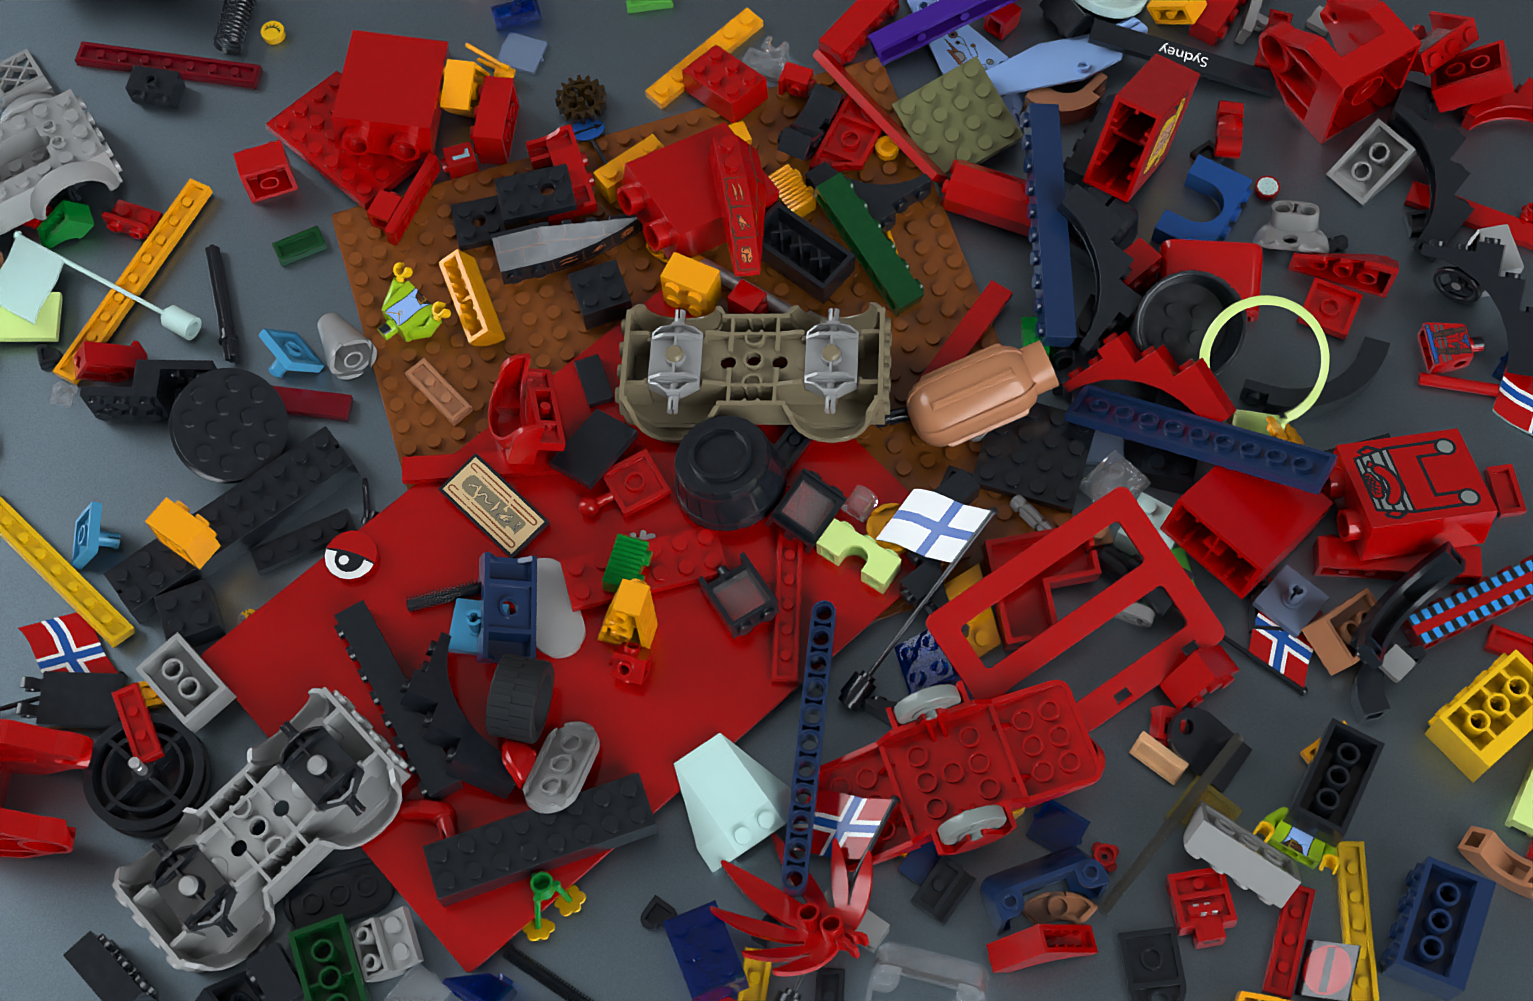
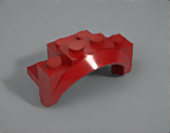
(524, 424)

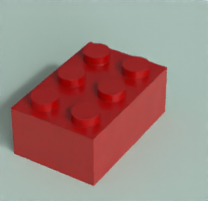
(1473, 77)
(725, 84)
(495, 120)

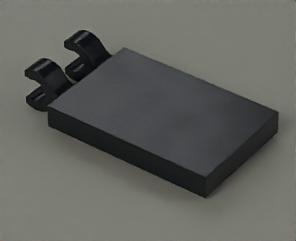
(73, 699)

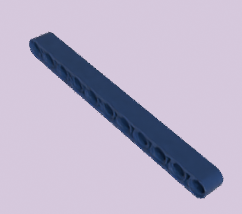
(809, 758)

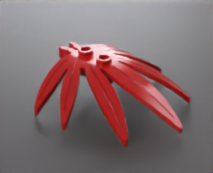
(815, 923)

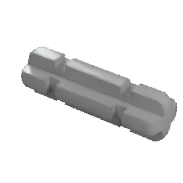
(1029, 514)

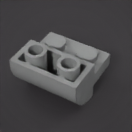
(387, 945)

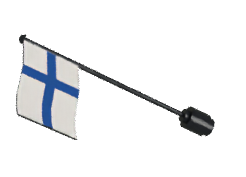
(937, 531)

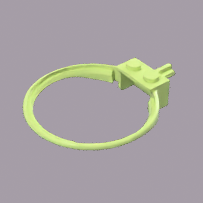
(1254, 420)

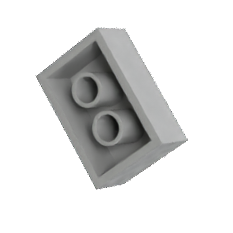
(185, 683)

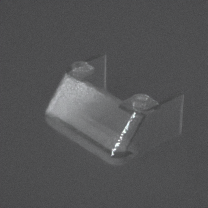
(899, 959)

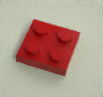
(1331, 307)

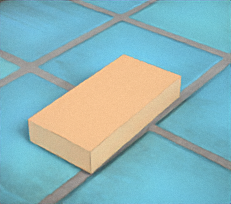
(1158, 758)

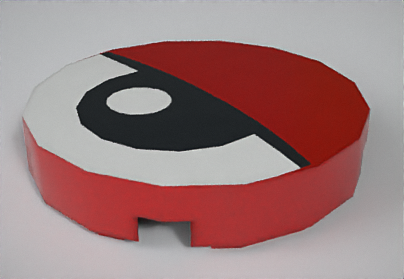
(351, 556)

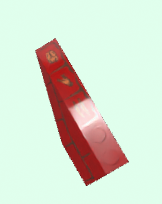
(741, 200)

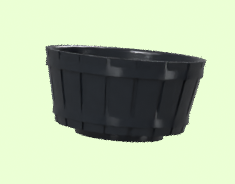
(1180, 312)
(728, 474)

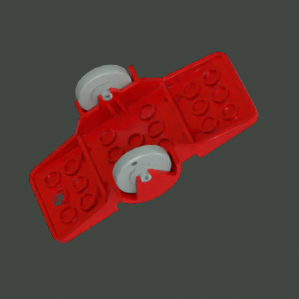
(967, 765)

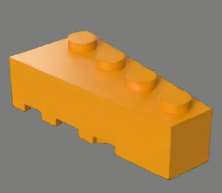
(630, 615)

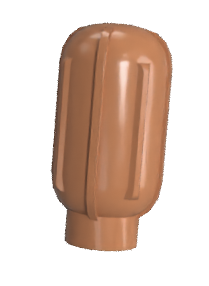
(979, 393)

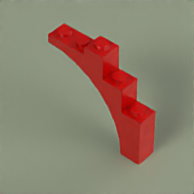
(1190, 382)

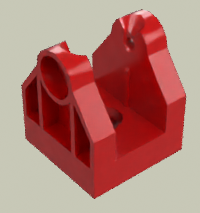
(1346, 86)
(36, 752)

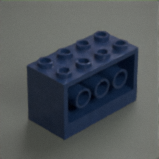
(1437, 928)

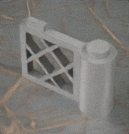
(22, 86)

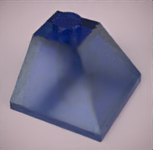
(481, 987)

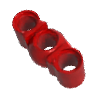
(1229, 129)

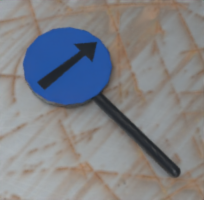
(590, 132)

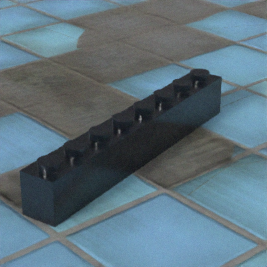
(386, 678)

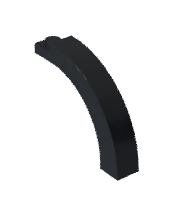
(1334, 393)
(1401, 600)

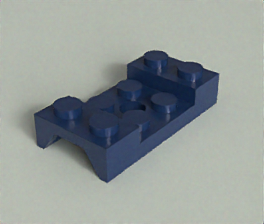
(502, 632)

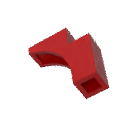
(1513, 105)

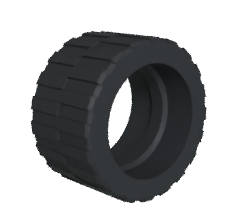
(519, 698)

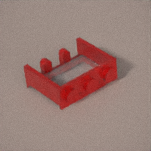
(1447, 39)

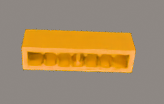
(471, 299)

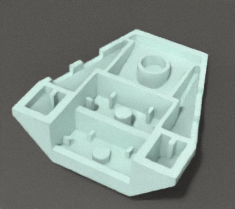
(729, 800)

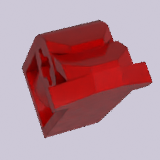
(107, 361)

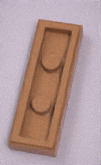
(438, 391)

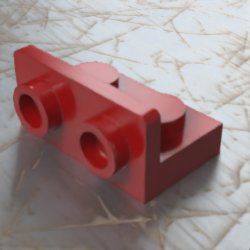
(131, 219)

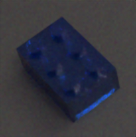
(706, 954)

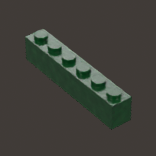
(869, 244)

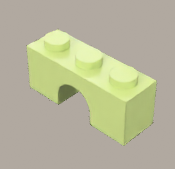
(842, 541)

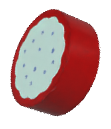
(1267, 188)

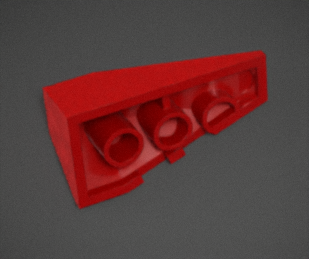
(1357, 271)

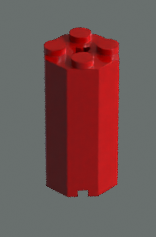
(987, 196)

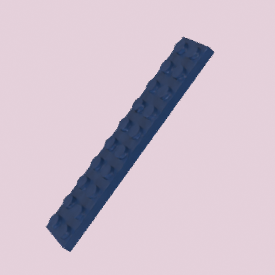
(1202, 438)

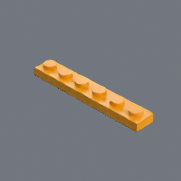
(728, 38)

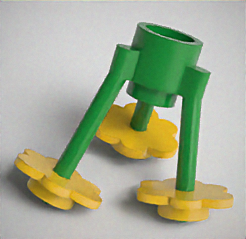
(543, 889)

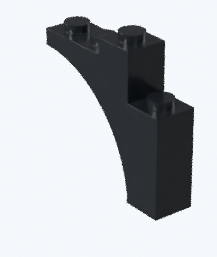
(882, 200)

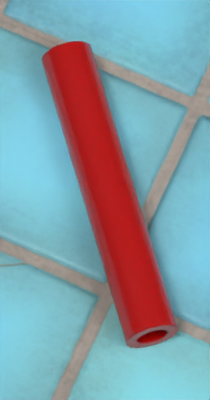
(1458, 384)

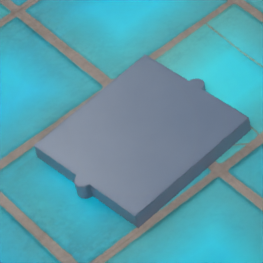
(522, 53)

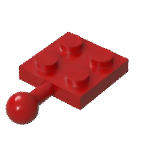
(631, 483)

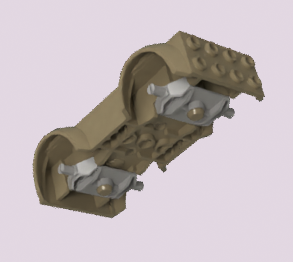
(827, 391)

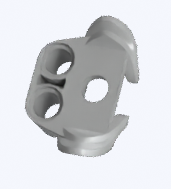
(1293, 221)

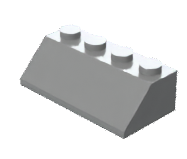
(1241, 855)

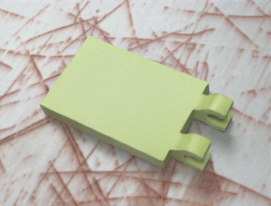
(45, 330)

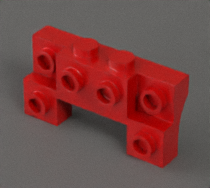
(562, 148)

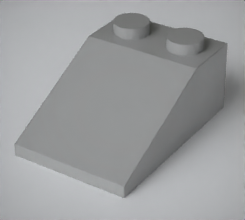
(1372, 162)

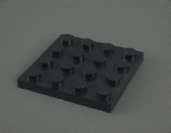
(1036, 458)

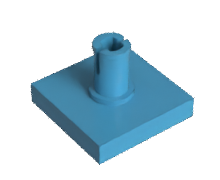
(290, 351)
(89, 536)
(467, 626)

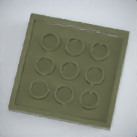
(958, 117)

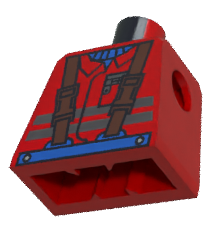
(1447, 346)

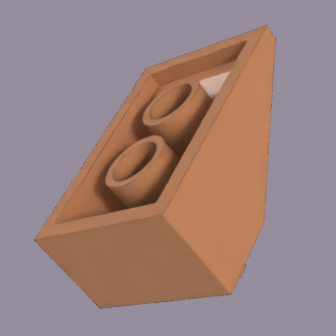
(1333, 631)

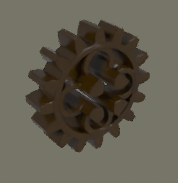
(567, 100)

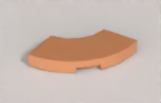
(1058, 906)

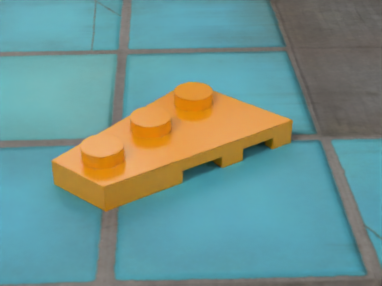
(983, 630)

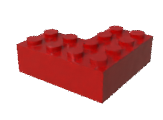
(1031, 606)

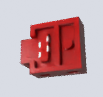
(1201, 906)

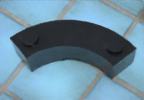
(812, 123)

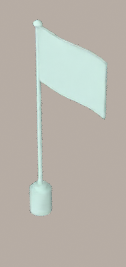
(34, 270)

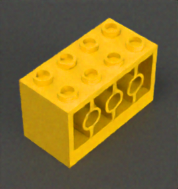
(1486, 716)

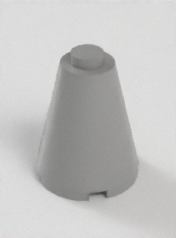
(345, 347)

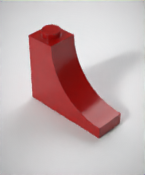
(1040, 945)

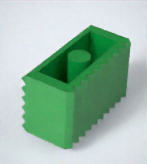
(626, 561)

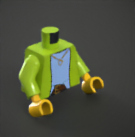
(408, 310)
(1297, 843)

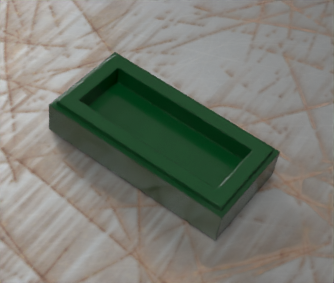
(299, 245)

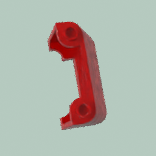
(1233, 261)

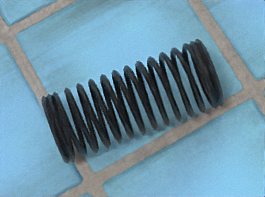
(223, 35)

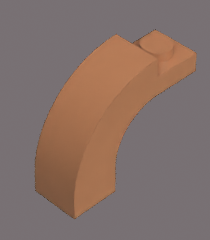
(1072, 106)
(1497, 861)

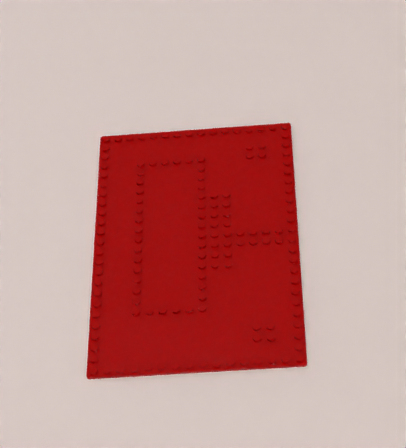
(697, 675)

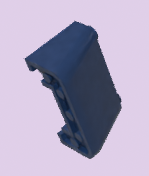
(1005, 890)

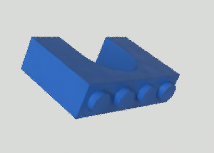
(1221, 185)

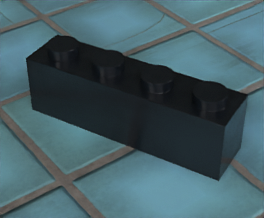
(1083, 149)

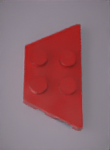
(848, 139)

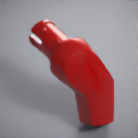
(433, 811)

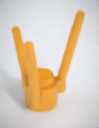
(500, 68)

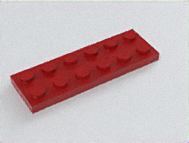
(675, 562)

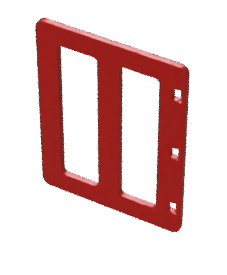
(1156, 570)

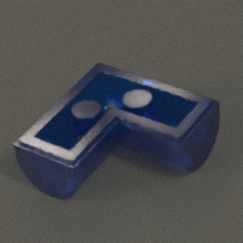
(515, 13)

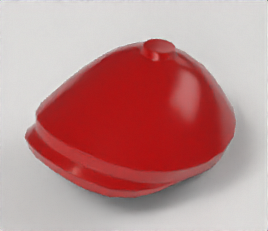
(518, 760)

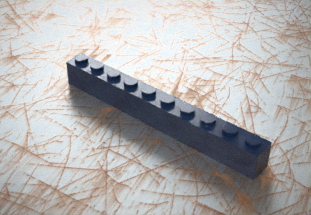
(1048, 226)

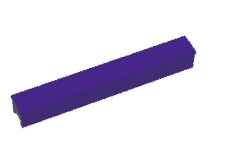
(929, 26)

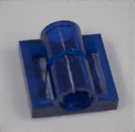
(923, 663)

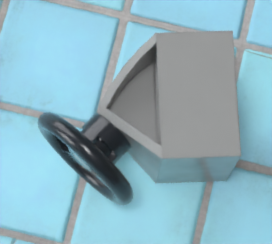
(1461, 280)

